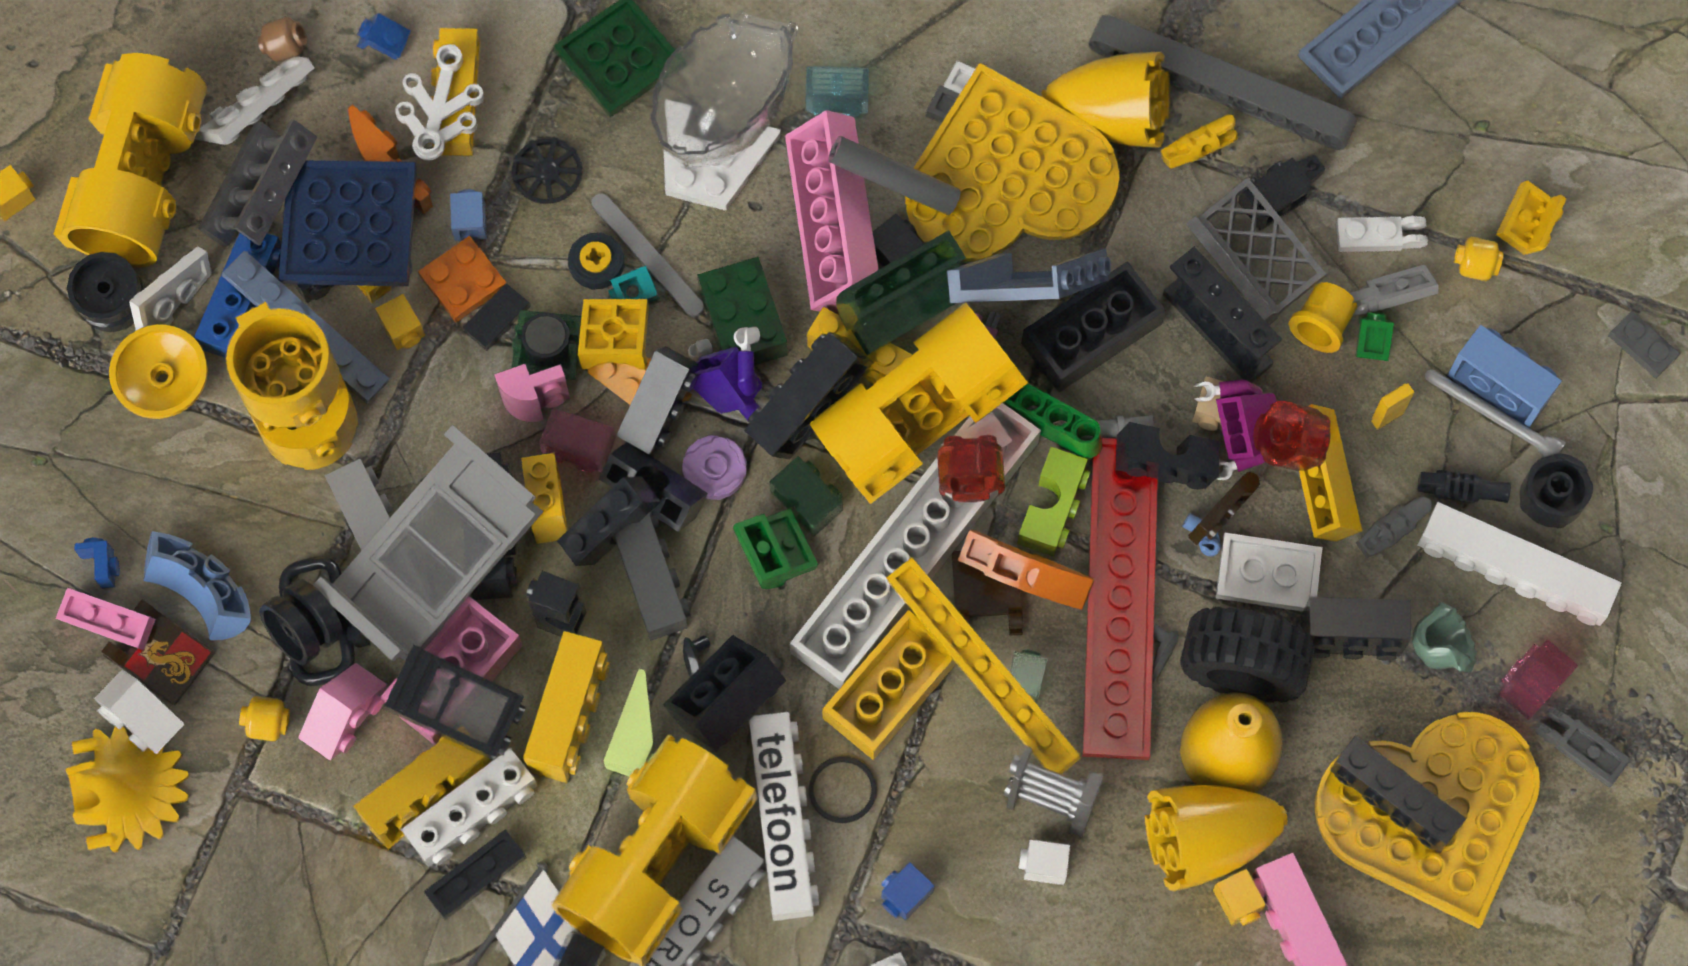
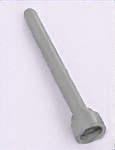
(1546, 446)

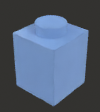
(468, 215)

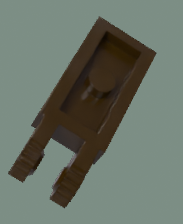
(1225, 507)

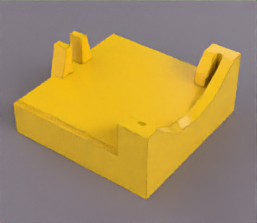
(613, 332)

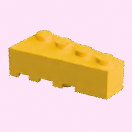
(417, 788)

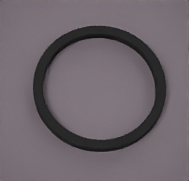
(842, 819)

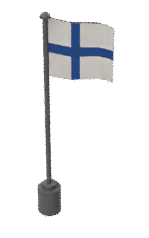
(530, 926)

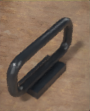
(351, 635)

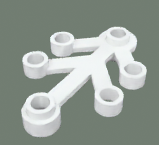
(439, 108)

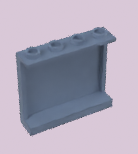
(995, 281)

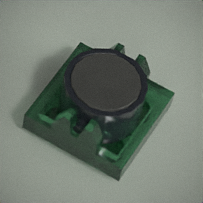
(547, 341)

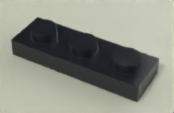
(475, 874)

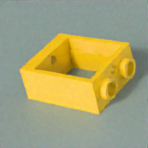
(544, 482)

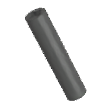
(894, 175)

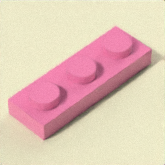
(105, 618)

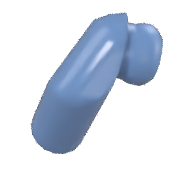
(1207, 546)

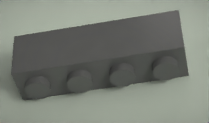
(650, 578)

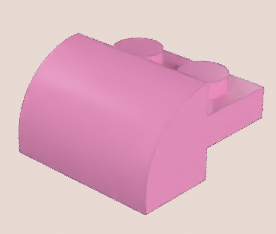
(527, 394)

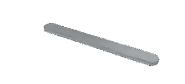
(647, 255)

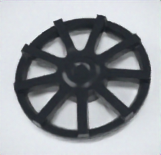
(546, 170)

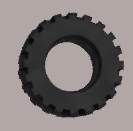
(1247, 654)

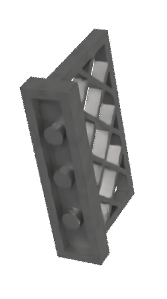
(1233, 266)

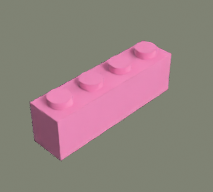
(1296, 914)

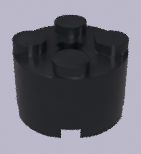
(1546, 505)

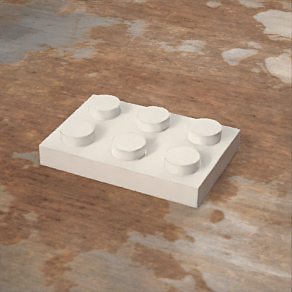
(1268, 572)

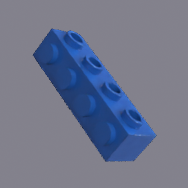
(227, 302)

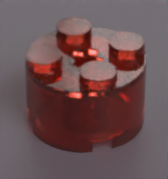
(1292, 436)
(970, 468)

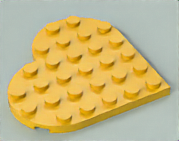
(1017, 169)
(1477, 770)

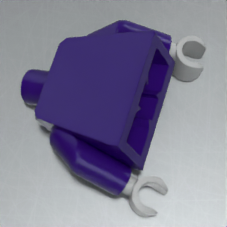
(728, 376)

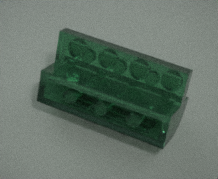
(900, 294)

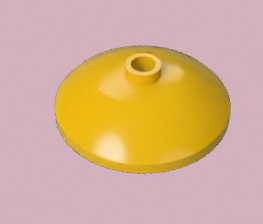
(148, 355)

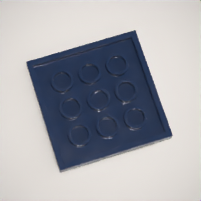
(349, 224)

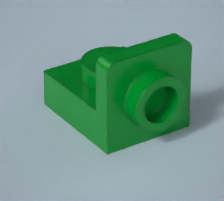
(1374, 337)

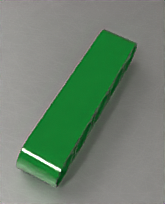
(1053, 410)

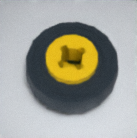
(598, 272)

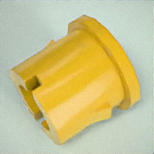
(1323, 317)

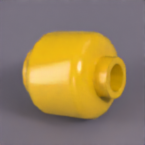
(1478, 258)
(265, 718)

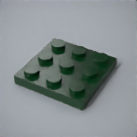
(616, 55)

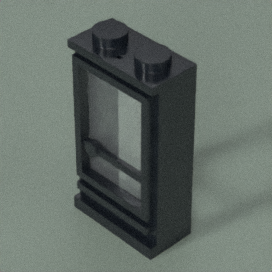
(455, 703)

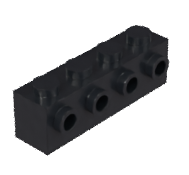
(1397, 794)

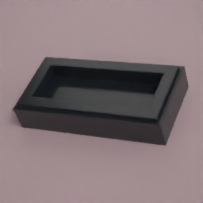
(496, 317)

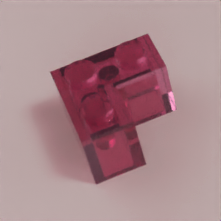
(1536, 680)

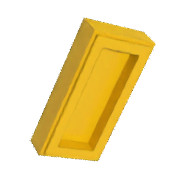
(1392, 405)

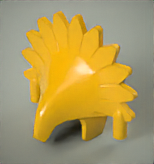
(124, 789)

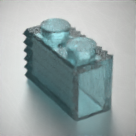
(837, 90)

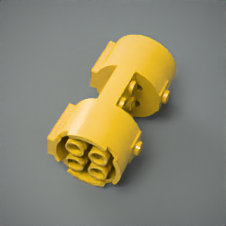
(145, 117)
(291, 387)
(886, 427)
(684, 801)

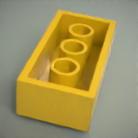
(888, 686)
(566, 707)

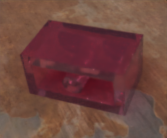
(577, 440)

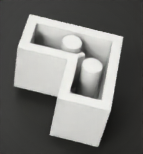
(132, 705)

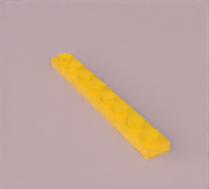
(983, 667)

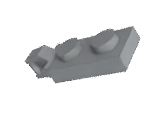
(1395, 289)

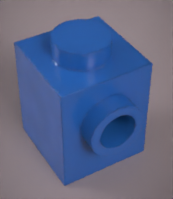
(905, 891)

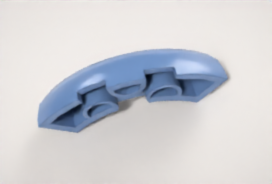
(201, 581)

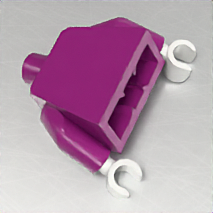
(1238, 411)

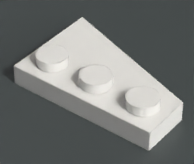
(177, 285)

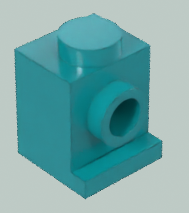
(640, 278)

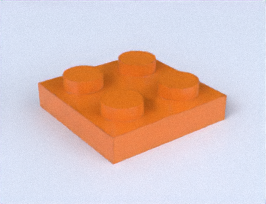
(462, 279)

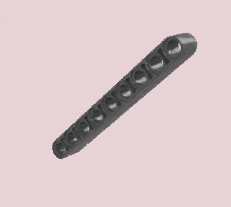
(1229, 84)

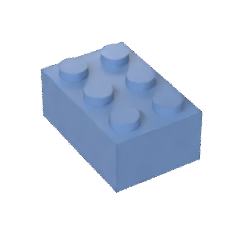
(1504, 376)

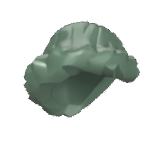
(1444, 640)

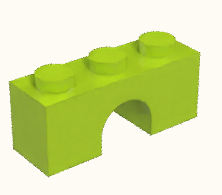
(1045, 528)

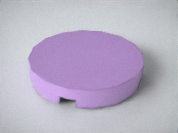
(715, 466)

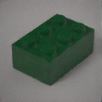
(741, 298)

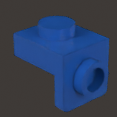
(383, 35)
(105, 564)

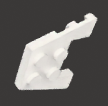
(717, 184)

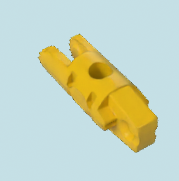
(1200, 142)

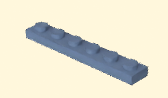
(261, 286)

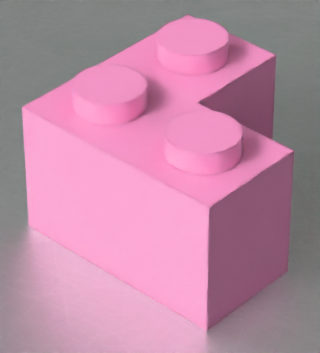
(341, 709)

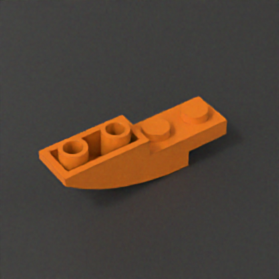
(381, 146)
(1025, 571)

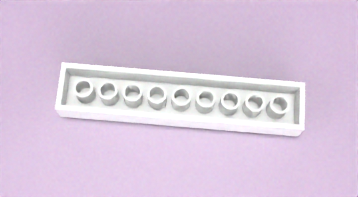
(922, 528)

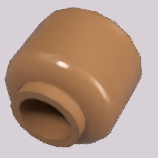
(282, 39)

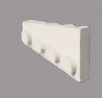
(252, 102)

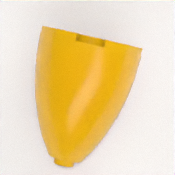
(1118, 96)
(1232, 743)
(1209, 831)

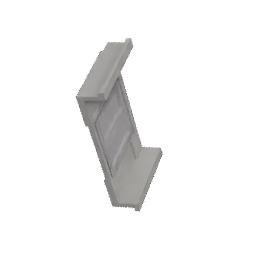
(433, 550)

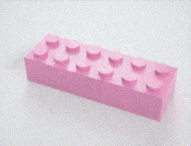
(829, 210)

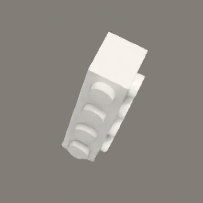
(470, 808)

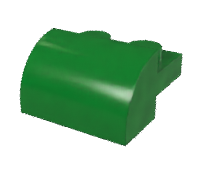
(775, 548)

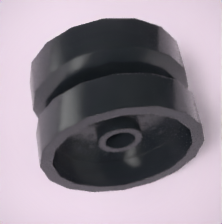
(102, 290)
(301, 621)

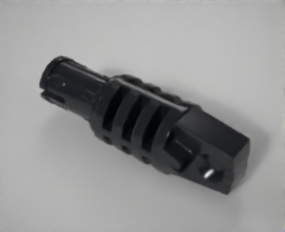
(1462, 487)

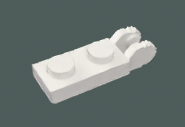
(1379, 233)

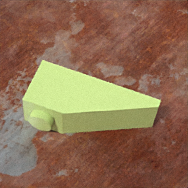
(633, 736)

